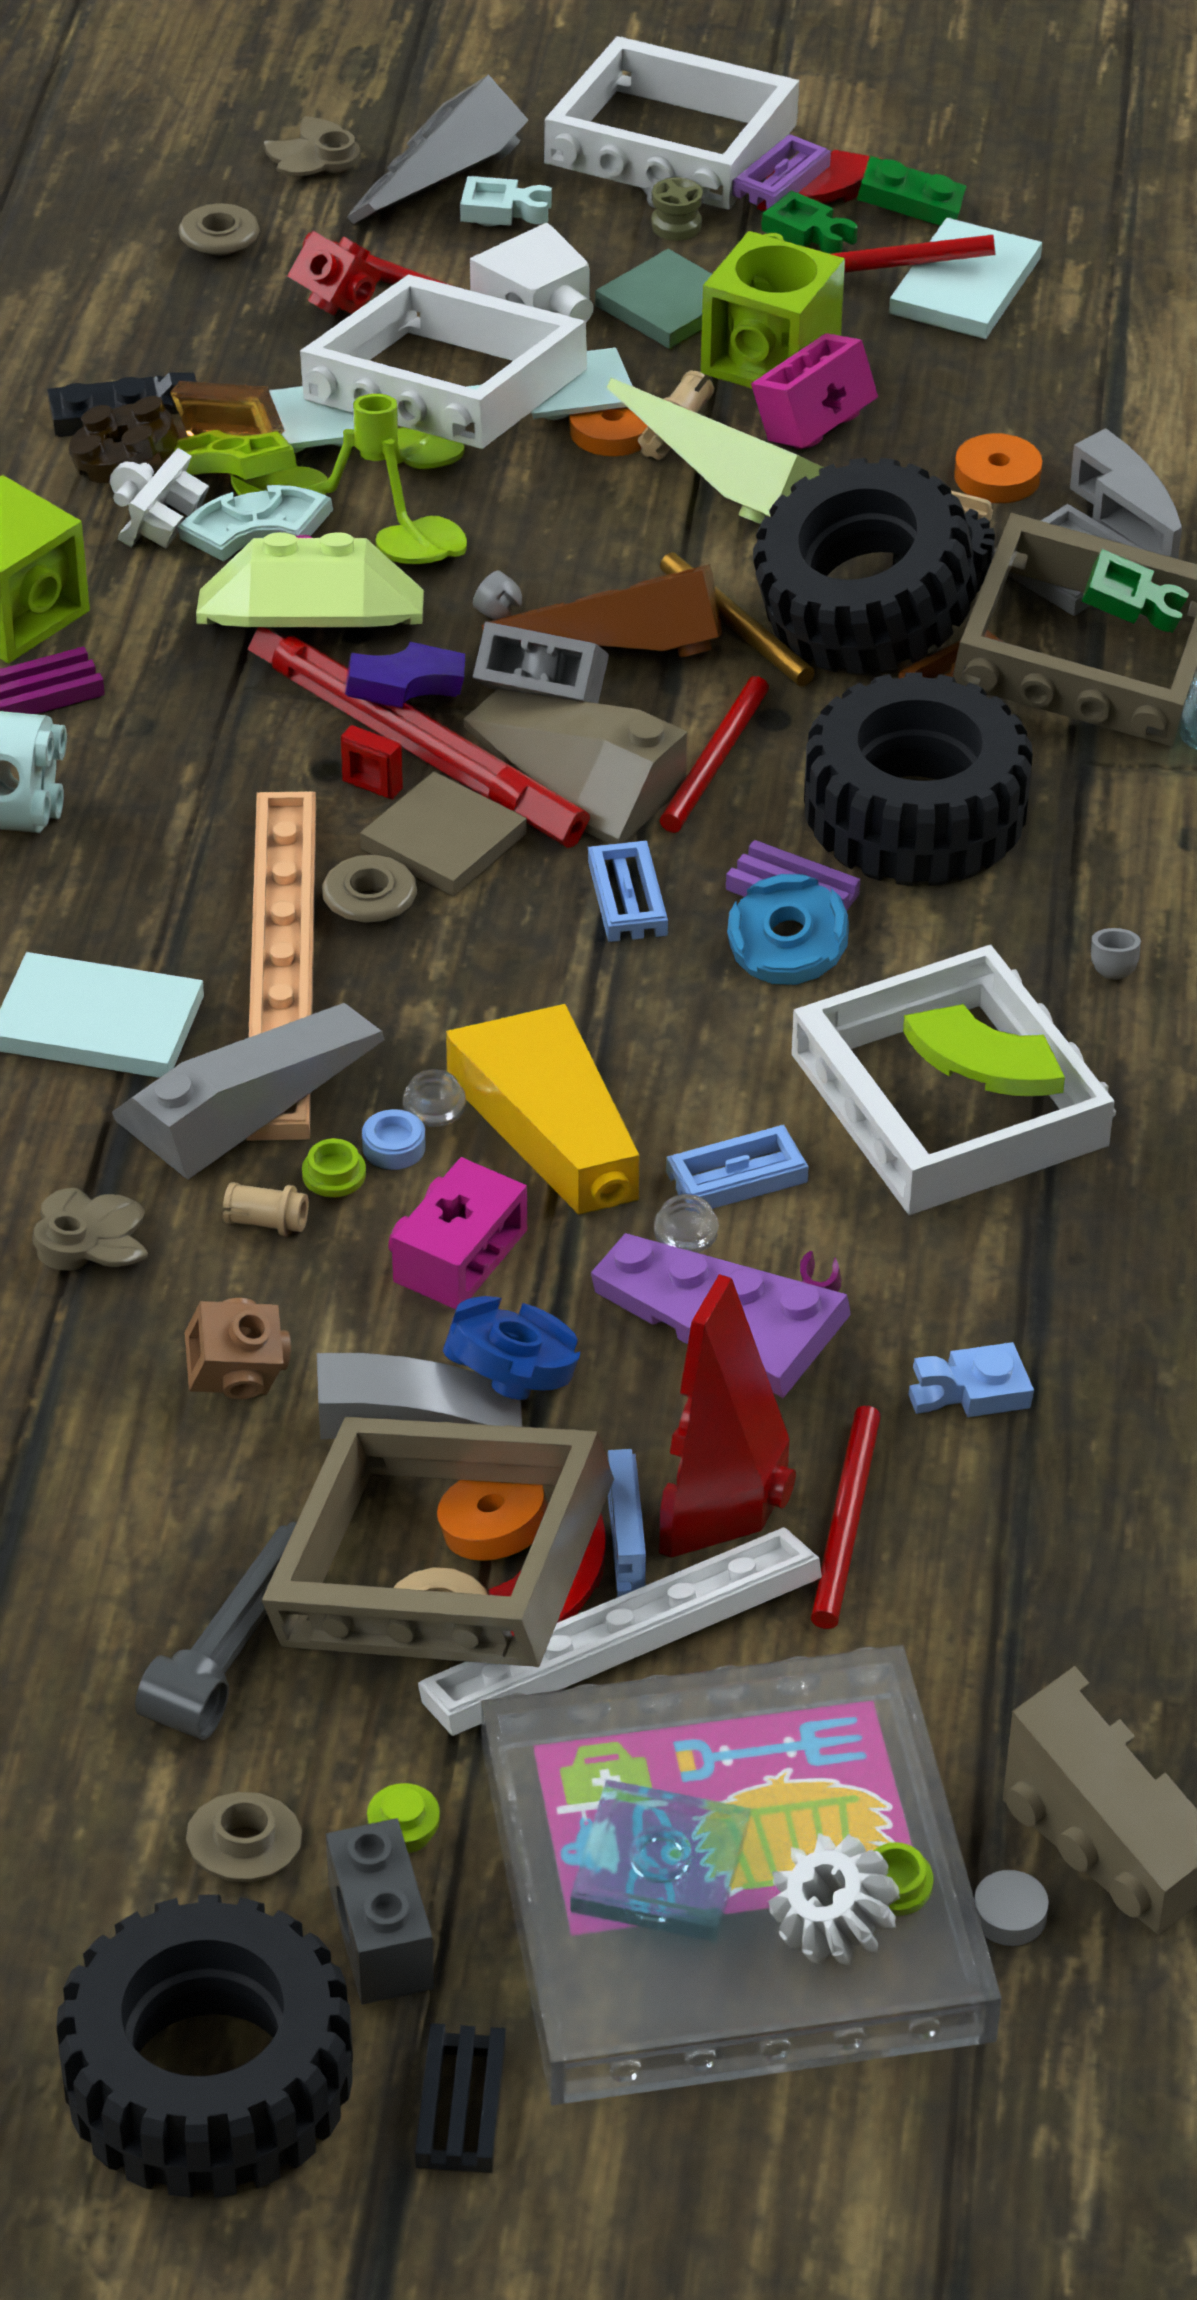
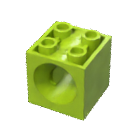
(767, 306)
(39, 570)

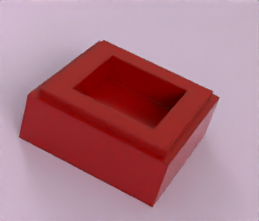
(371, 762)

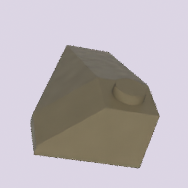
(594, 754)

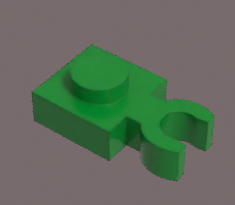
(807, 221)
(1127, 591)

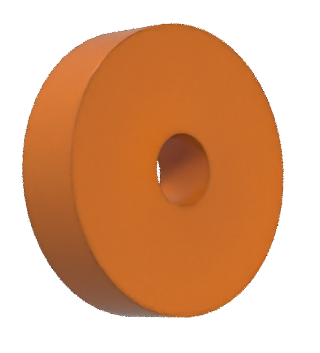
(607, 431)
(998, 468)
(490, 1518)

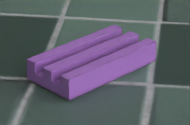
(788, 174)
(767, 861)

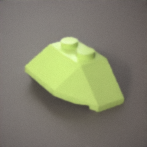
(310, 585)

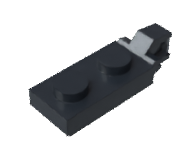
(72, 401)

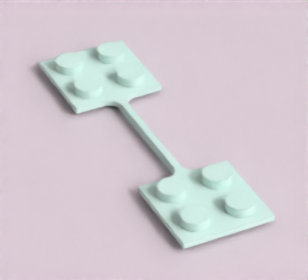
(318, 425)

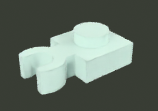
(499, 200)

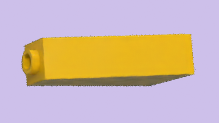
(549, 1103)

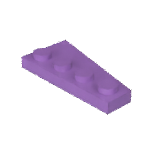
(669, 1284)

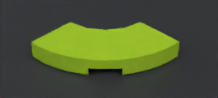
(1006, 1062)

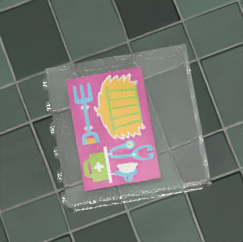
(810, 1752)

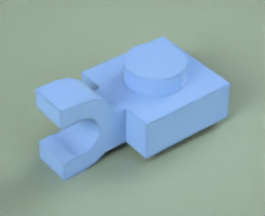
(979, 1378)

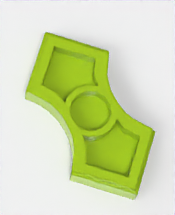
(236, 454)

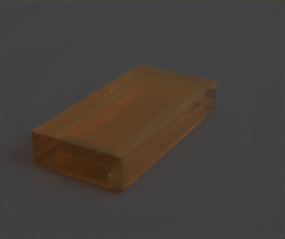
(226, 407)

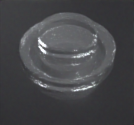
(435, 1098)
(686, 1223)

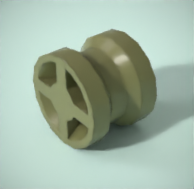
(676, 208)

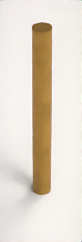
(751, 630)

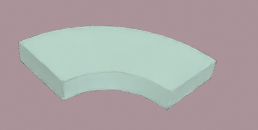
(232, 522)

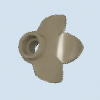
(320, 148)
(88, 1229)

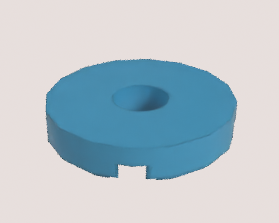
(793, 957)

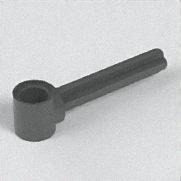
(192, 1685)

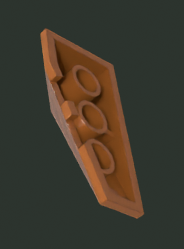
(650, 615)

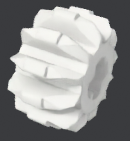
(834, 1899)

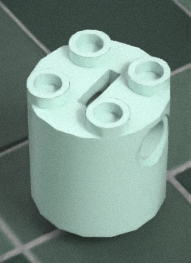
(33, 747)

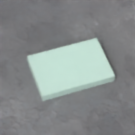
(966, 292)
(98, 1015)

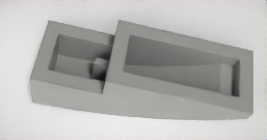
(1125, 493)
(406, 1390)

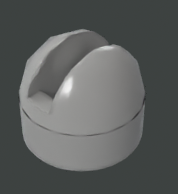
(497, 595)
(1115, 952)

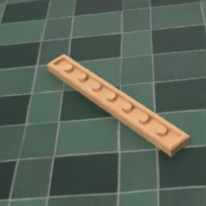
(283, 931)

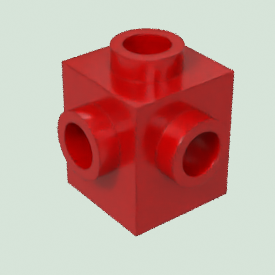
(335, 274)

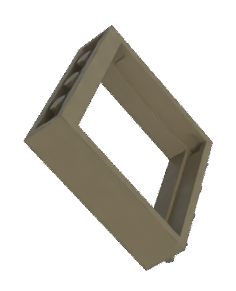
(1060, 685)
(437, 1621)

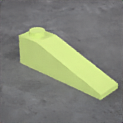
(729, 459)

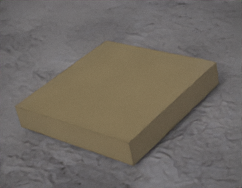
(444, 833)

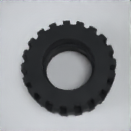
(857, 514)
(911, 825)
(220, 2125)

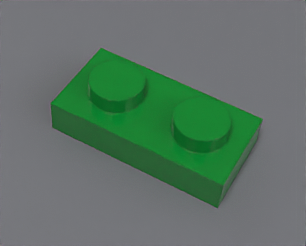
(910, 191)

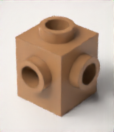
(235, 1348)

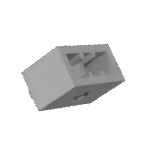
(540, 663)

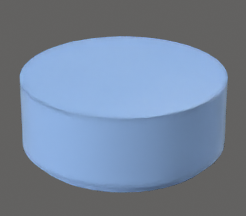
(393, 1139)

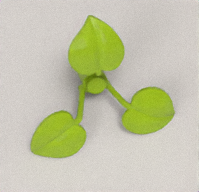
(380, 439)

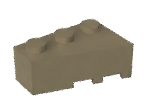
(1101, 1805)

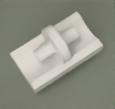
(151, 494)

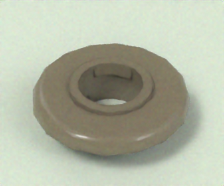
(219, 229)
(363, 873)
(244, 1858)

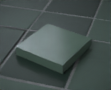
(658, 298)

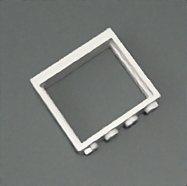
(680, 79)
(543, 345)
(920, 1180)

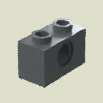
(380, 1911)

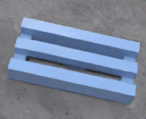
(632, 919)
(740, 1176)
(626, 1522)

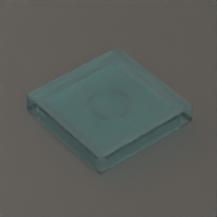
(660, 1860)

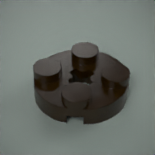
(122, 435)

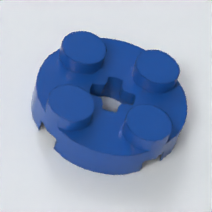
(512, 1348)

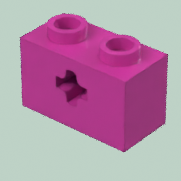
(815, 391)
(458, 1233)

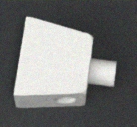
(536, 272)

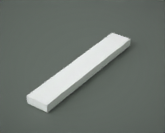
(630, 1626)

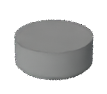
(1011, 1907)

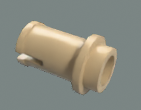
(266, 1207)

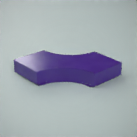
(405, 675)

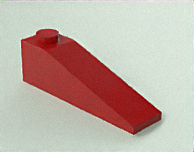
(727, 1434)

